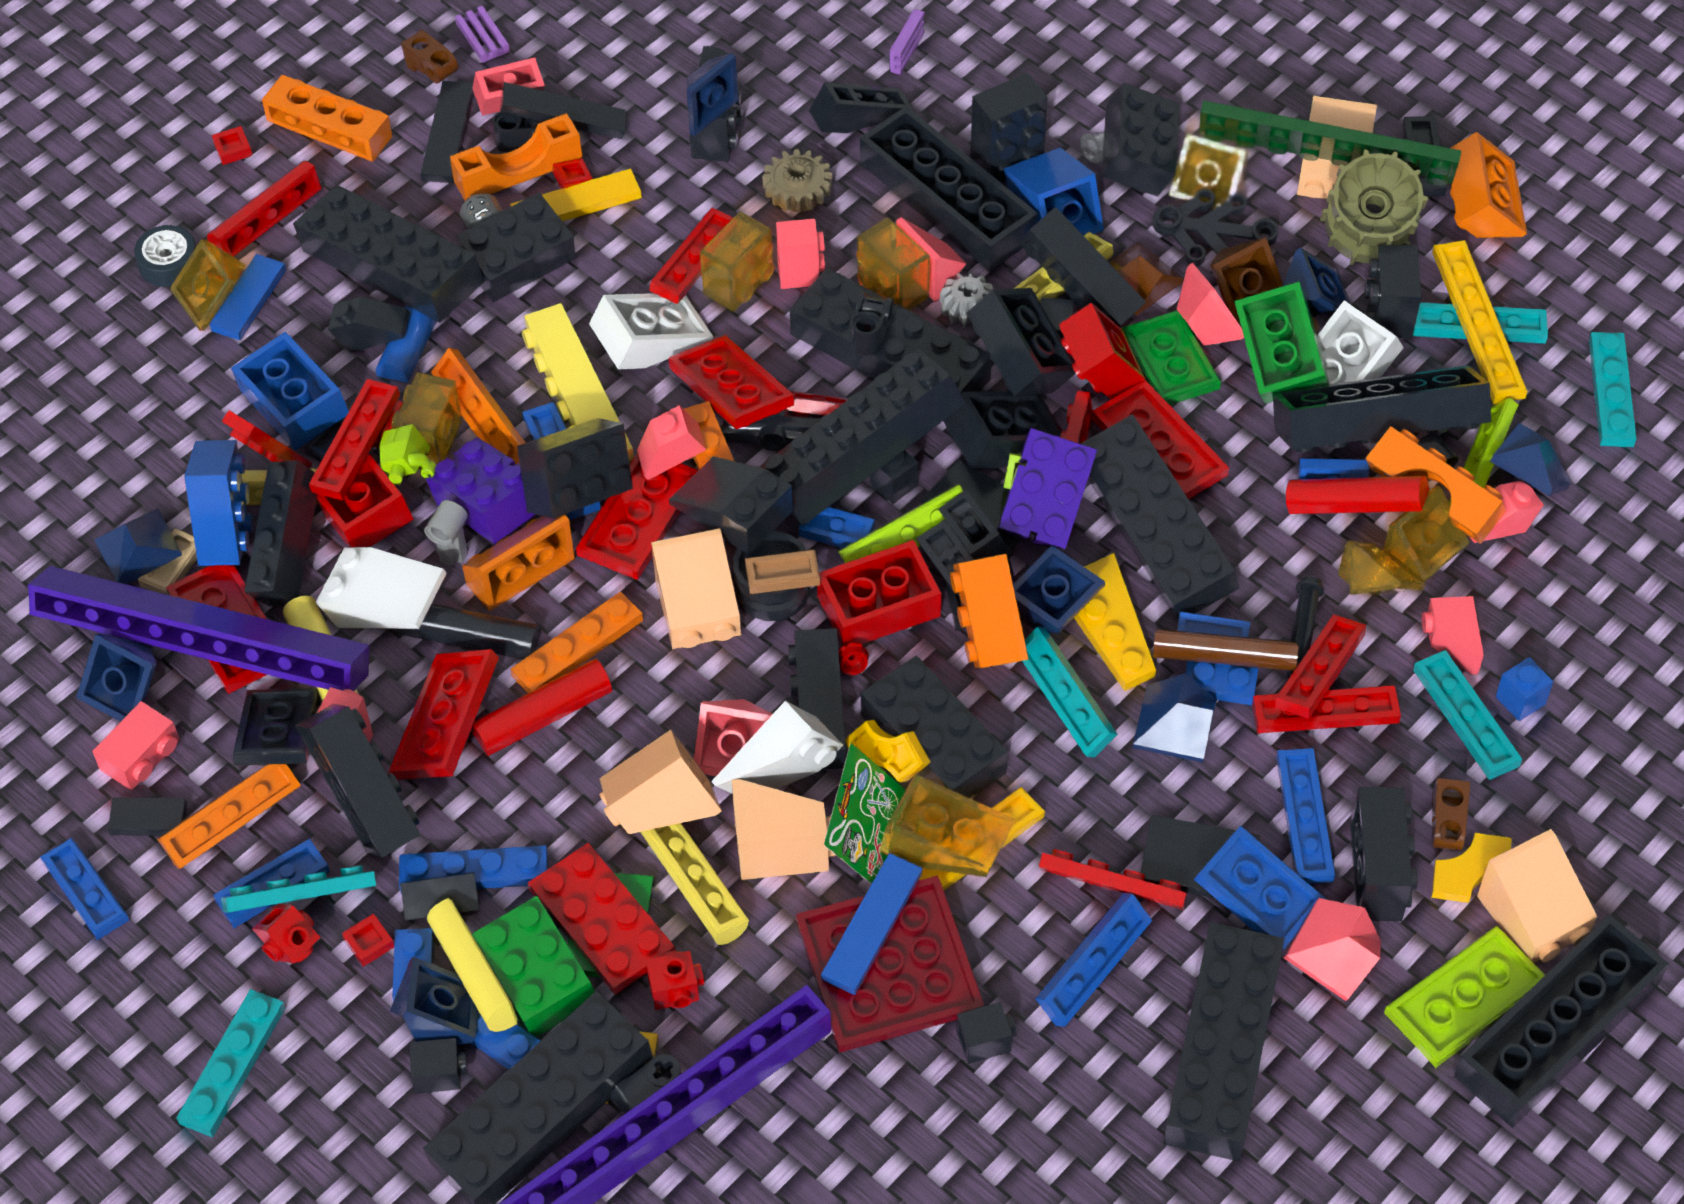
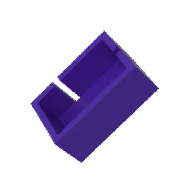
(485, 486)
(1047, 490)

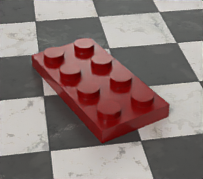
(731, 382)
(1179, 446)
(633, 519)
(225, 589)
(444, 714)
(600, 917)

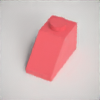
(669, 442)
(1521, 509)
(1455, 628)

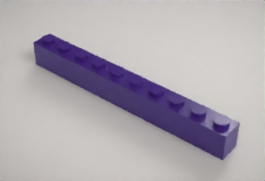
(199, 629)
(682, 1104)

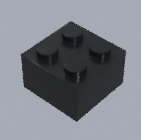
(1394, 289)

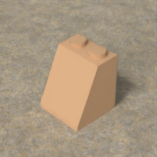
(1320, 175)
(696, 589)
(658, 788)
(778, 832)
(1537, 898)

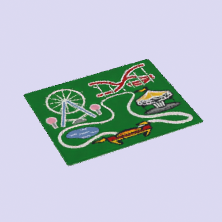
(861, 814)

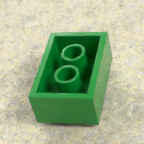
(1281, 341)
(534, 966)

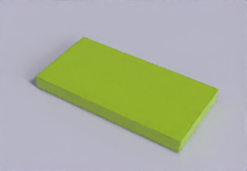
(1464, 996)

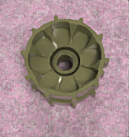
(1378, 181)

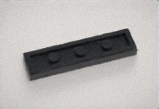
(545, 105)
(447, 130)

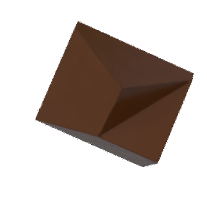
(1245, 272)
(1146, 274)

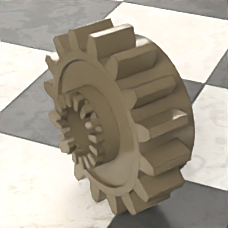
(797, 181)

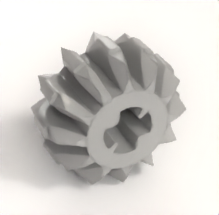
(962, 295)

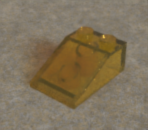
(945, 830)

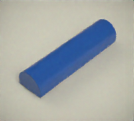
(403, 354)

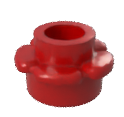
(856, 663)

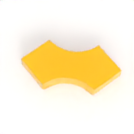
(899, 754)
(1457, 877)

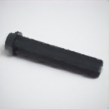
(1309, 591)

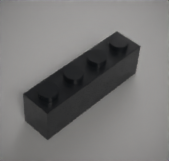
(1080, 268)
(281, 534)
(819, 681)

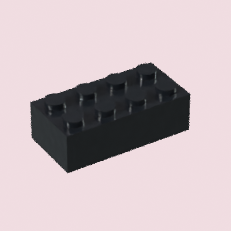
(955, 741)
(359, 780)

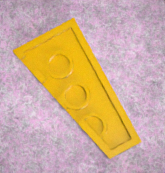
(1114, 627)

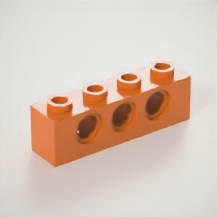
(327, 117)

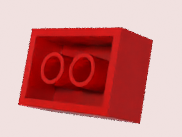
(879, 594)

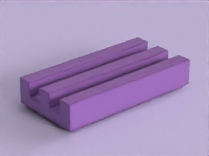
(474, 18)
(907, 41)

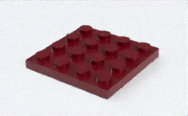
(913, 982)

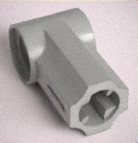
(447, 532)

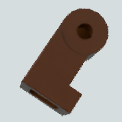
(432, 60)
(1449, 813)

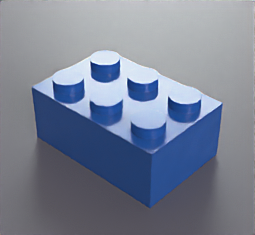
(290, 390)
(218, 502)

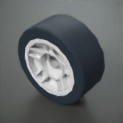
(163, 253)

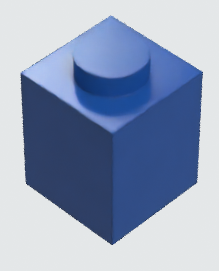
(1524, 689)

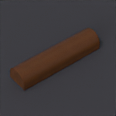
(1225, 649)

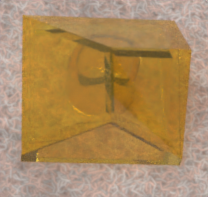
(206, 282)
(1374, 571)

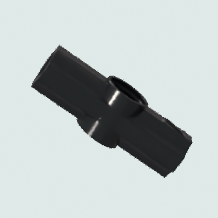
(773, 431)

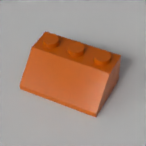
(1487, 191)
(519, 560)
(989, 611)

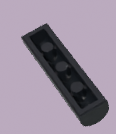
(477, 631)

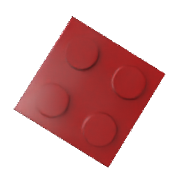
(1100, 352)
(369, 509)

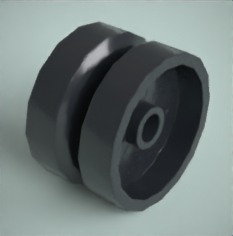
(773, 604)

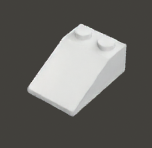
(646, 328)
(1356, 346)
(379, 590)
(782, 751)

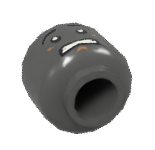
(478, 209)

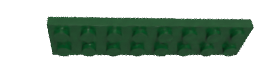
(1321, 140)

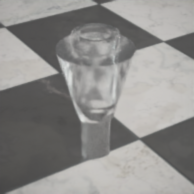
(1092, 146)

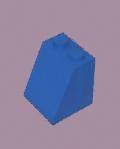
(1058, 182)

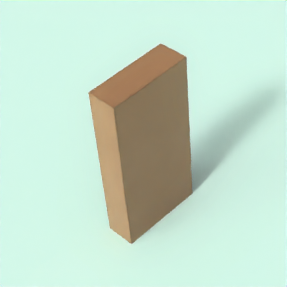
(782, 571)

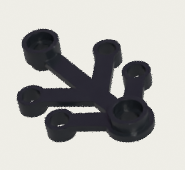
(1209, 225)

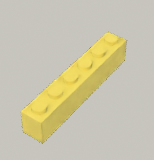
(567, 368)

